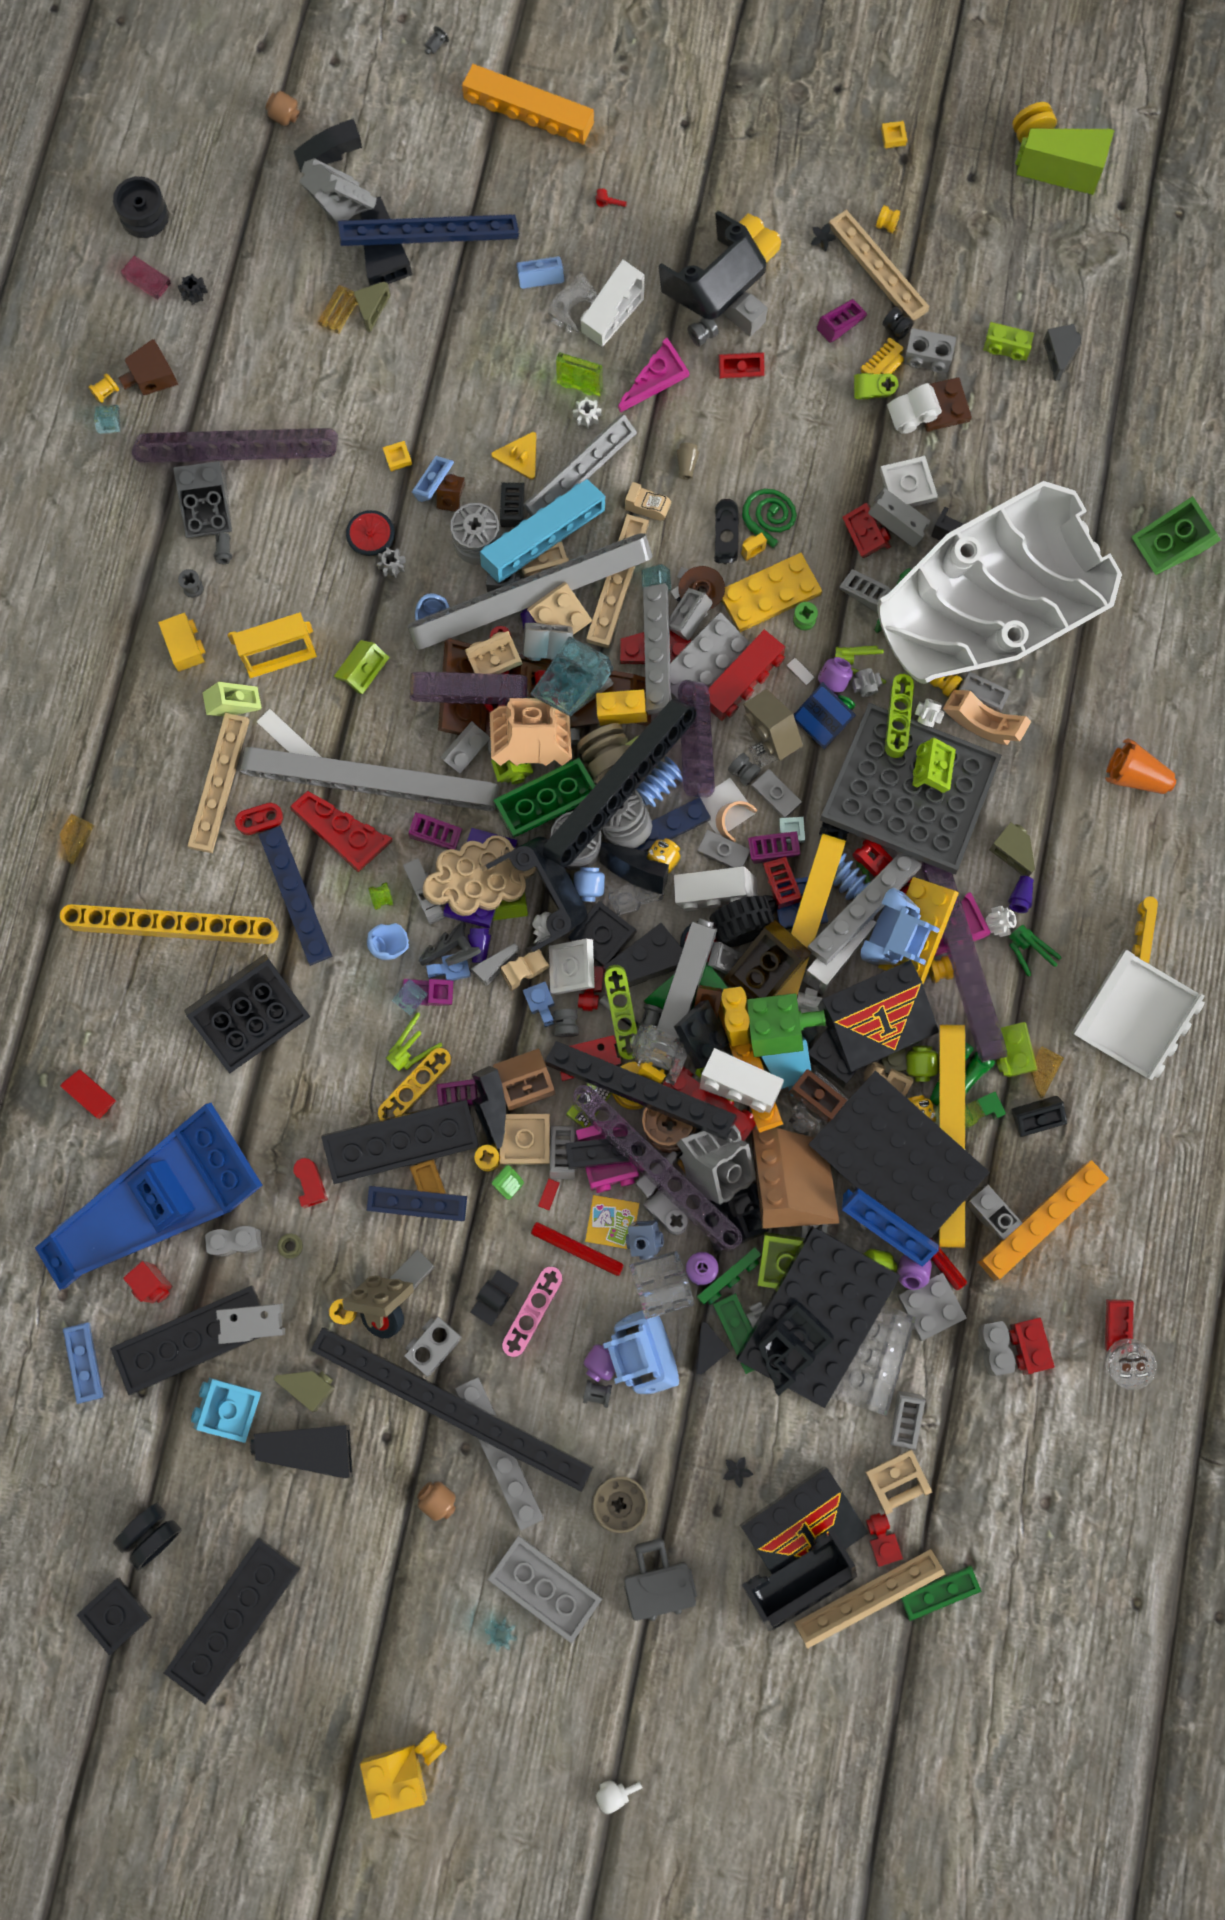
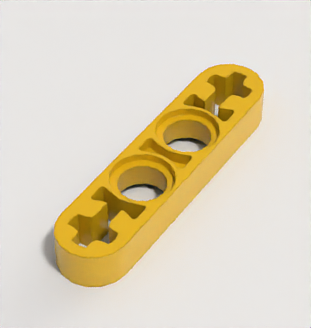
(412, 1084)

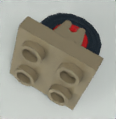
(379, 1304)

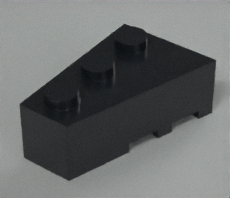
(648, 957)

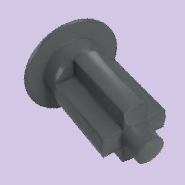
(436, 40)

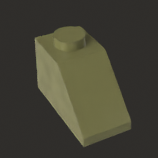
(1015, 849)
(307, 1387)

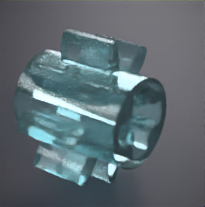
(502, 1626)

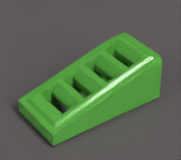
(507, 1182)

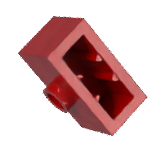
(148, 1283)

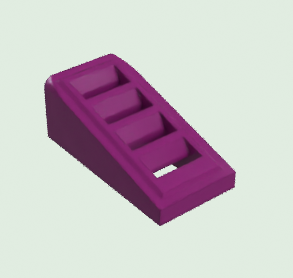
(831, 330)
(429, 821)
(773, 838)
(442, 1093)

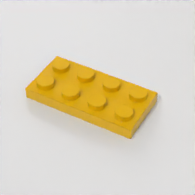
(770, 592)
(935, 908)

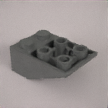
(203, 498)

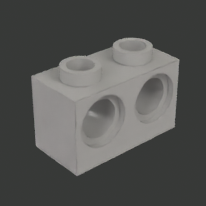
(930, 344)
(437, 1350)

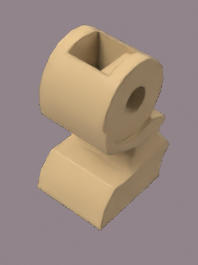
(524, 967)

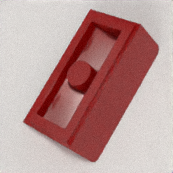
(741, 365)
(88, 1093)

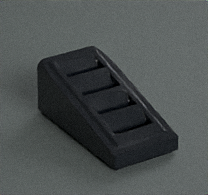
(511, 520)

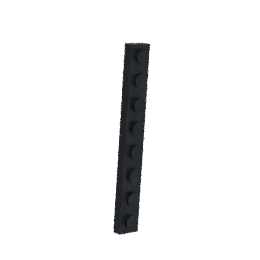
(641, 1090)

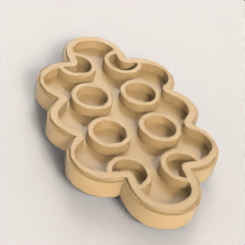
(466, 886)

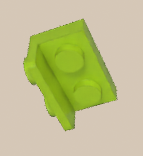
(1008, 341)
(934, 765)
(1020, 1054)

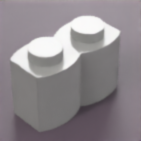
(544, 640)
(226, 1243)
(997, 1354)

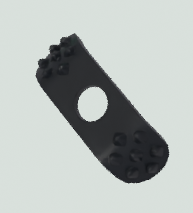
(726, 520)

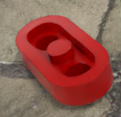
(259, 817)

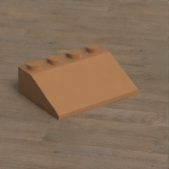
(792, 1180)

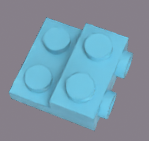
(225, 1409)

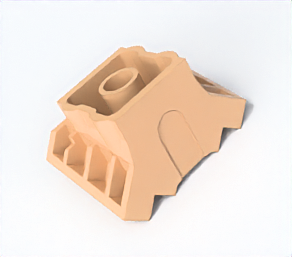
(529, 733)

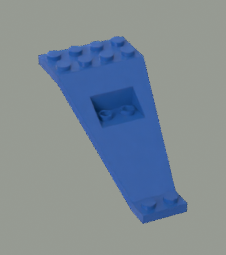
(191, 1175)

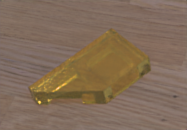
(74, 836)
(1047, 1066)

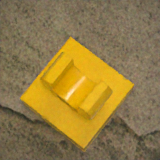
(651, 1073)

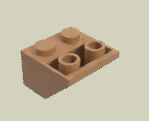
(525, 1079)

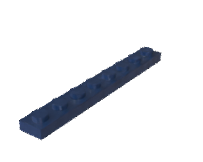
(427, 230)

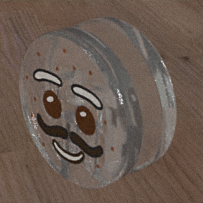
(1130, 1364)

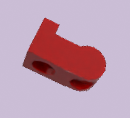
(311, 1183)

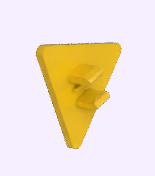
(519, 455)

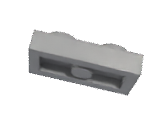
(465, 747)

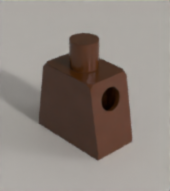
(148, 370)

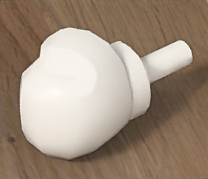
(539, 924)
(614, 1796)

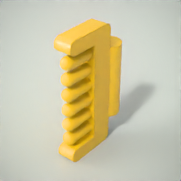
(887, 363)

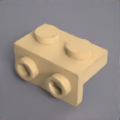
(550, 558)
(494, 654)

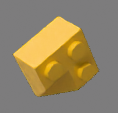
(393, 1781)

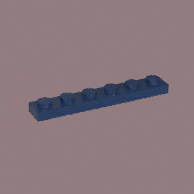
(295, 895)

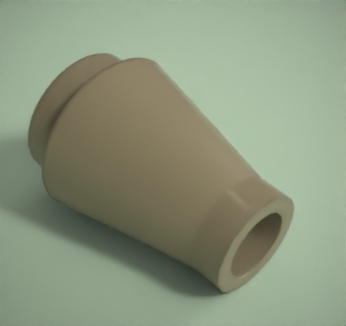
(687, 458)

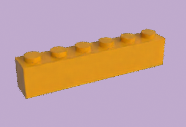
(528, 104)
(1043, 1220)

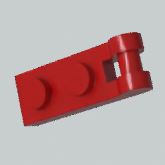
(876, 864)

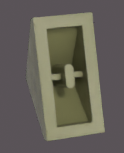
(372, 302)

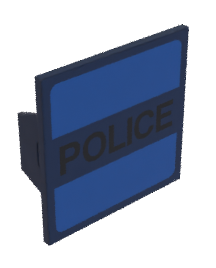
(823, 715)

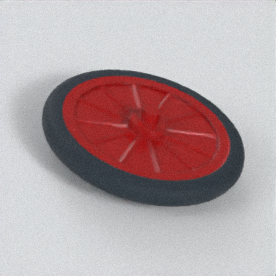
(370, 533)

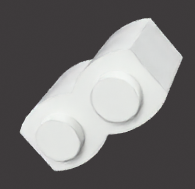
(914, 408)

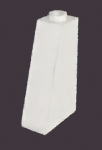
(820, 975)

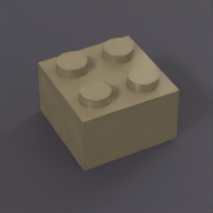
(772, 725)

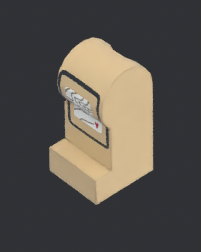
(646, 502)

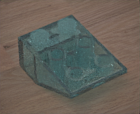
(573, 677)

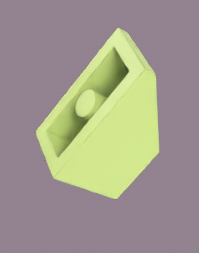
(231, 699)

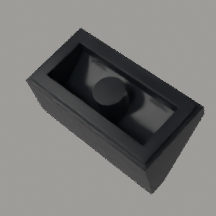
(1039, 1116)

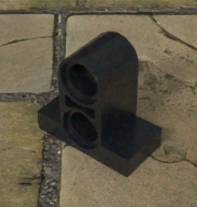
(494, 1297)

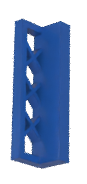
(889, 1226)

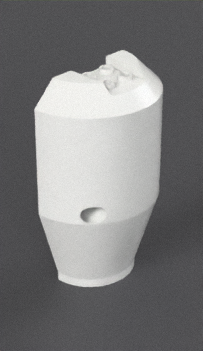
(999, 587)

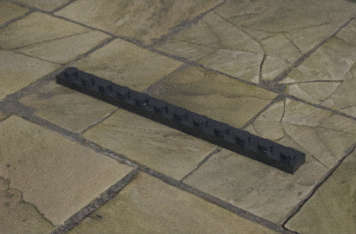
(453, 1409)

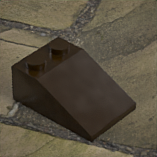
(768, 962)

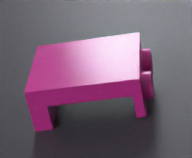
(602, 1177)

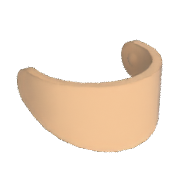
(720, 817)

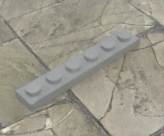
(583, 464)
(657, 647)
(863, 908)
(504, 1465)

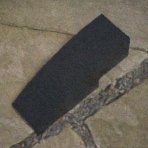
(330, 144)
(634, 867)
(490, 1105)

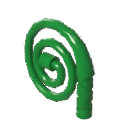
(772, 510)

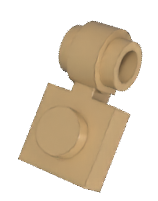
(897, 1079)

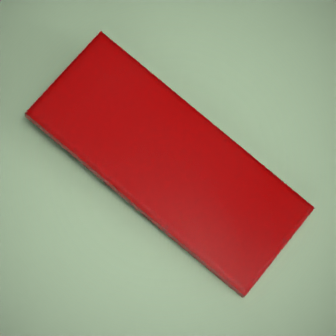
(548, 1194)

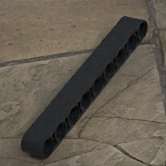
(619, 783)

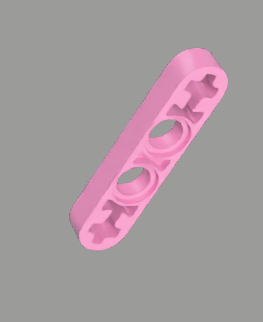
(529, 1310)

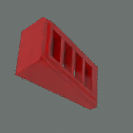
(788, 899)

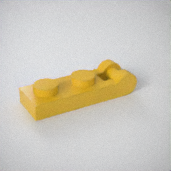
(1145, 928)

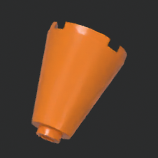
(1139, 770)

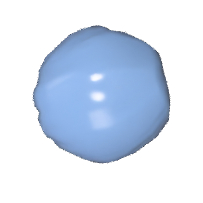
(429, 605)
(387, 941)

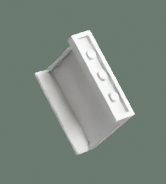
(1138, 1015)

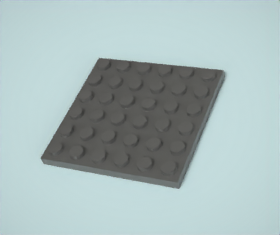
(880, 803)

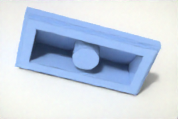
(540, 272)
(432, 478)

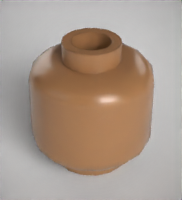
(282, 108)
(436, 1501)

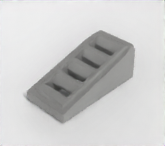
(876, 587)
(491, 967)
(559, 1167)
(645, 1185)
(903, 1397)

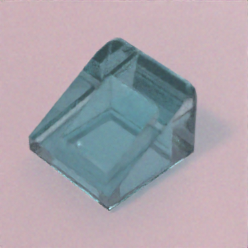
(107, 419)
(656, 575)
(410, 997)

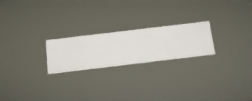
(285, 735)

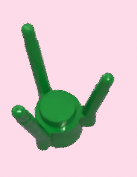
(1024, 938)

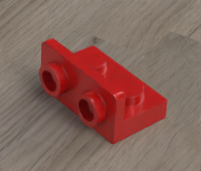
(866, 531)
(1031, 1346)

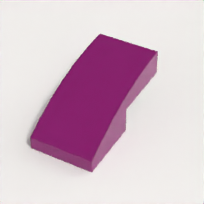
(439, 991)

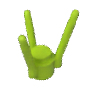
(848, 654)
(400, 1056)

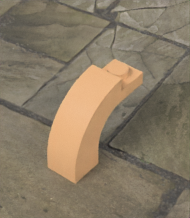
(984, 721)

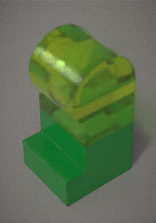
(983, 1107)

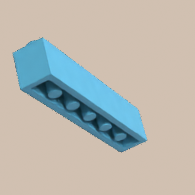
(542, 530)

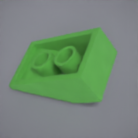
(1176, 536)

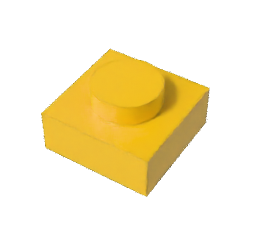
(894, 134)
(397, 456)
(753, 545)

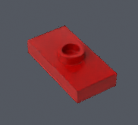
(1118, 1321)

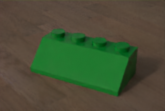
(544, 798)

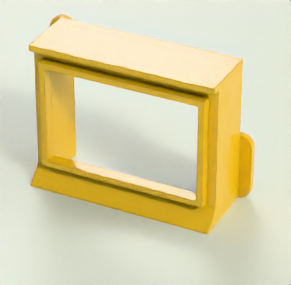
(270, 636)

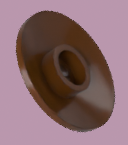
(703, 578)

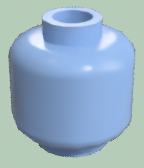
(589, 883)

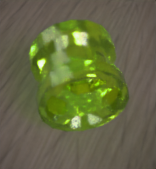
(381, 896)

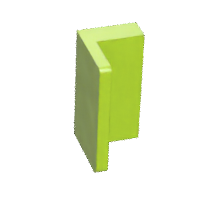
(362, 666)

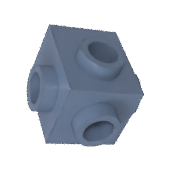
(644, 1239)

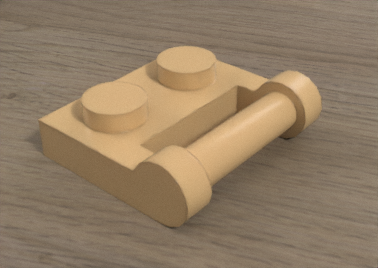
(895, 1473)

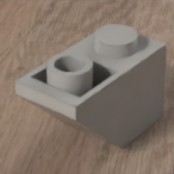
(993, 1212)

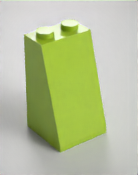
(1065, 157)

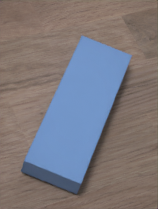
(83, 1363)

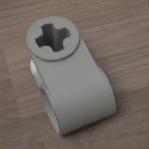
(664, 1210)

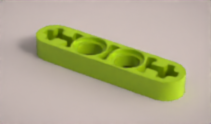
(898, 715)
(620, 1012)

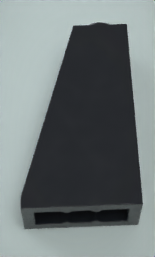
(384, 261)
(312, 1449)

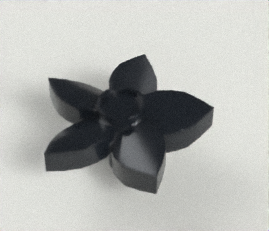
(823, 236)
(737, 1471)

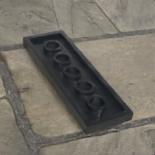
(400, 1141)
(178, 1344)
(232, 1621)

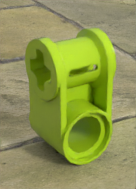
(870, 385)

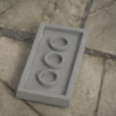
(708, 654)
(545, 1589)

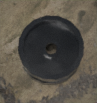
(140, 207)
(145, 1534)

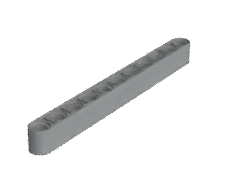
(529, 590)
(369, 778)

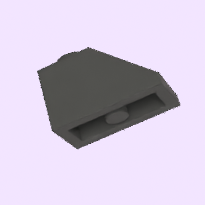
(1061, 347)

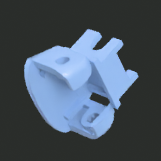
(897, 932)
(642, 1354)

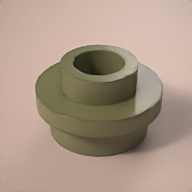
(284, 1240)

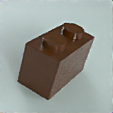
(817, 1096)

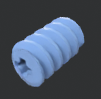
(658, 781)
(849, 879)

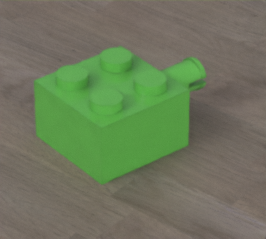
(778, 1024)

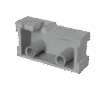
(899, 517)
(417, 876)
(250, 1323)

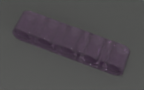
(466, 687)
(697, 779)

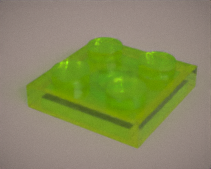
(579, 374)

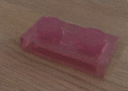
(145, 277)

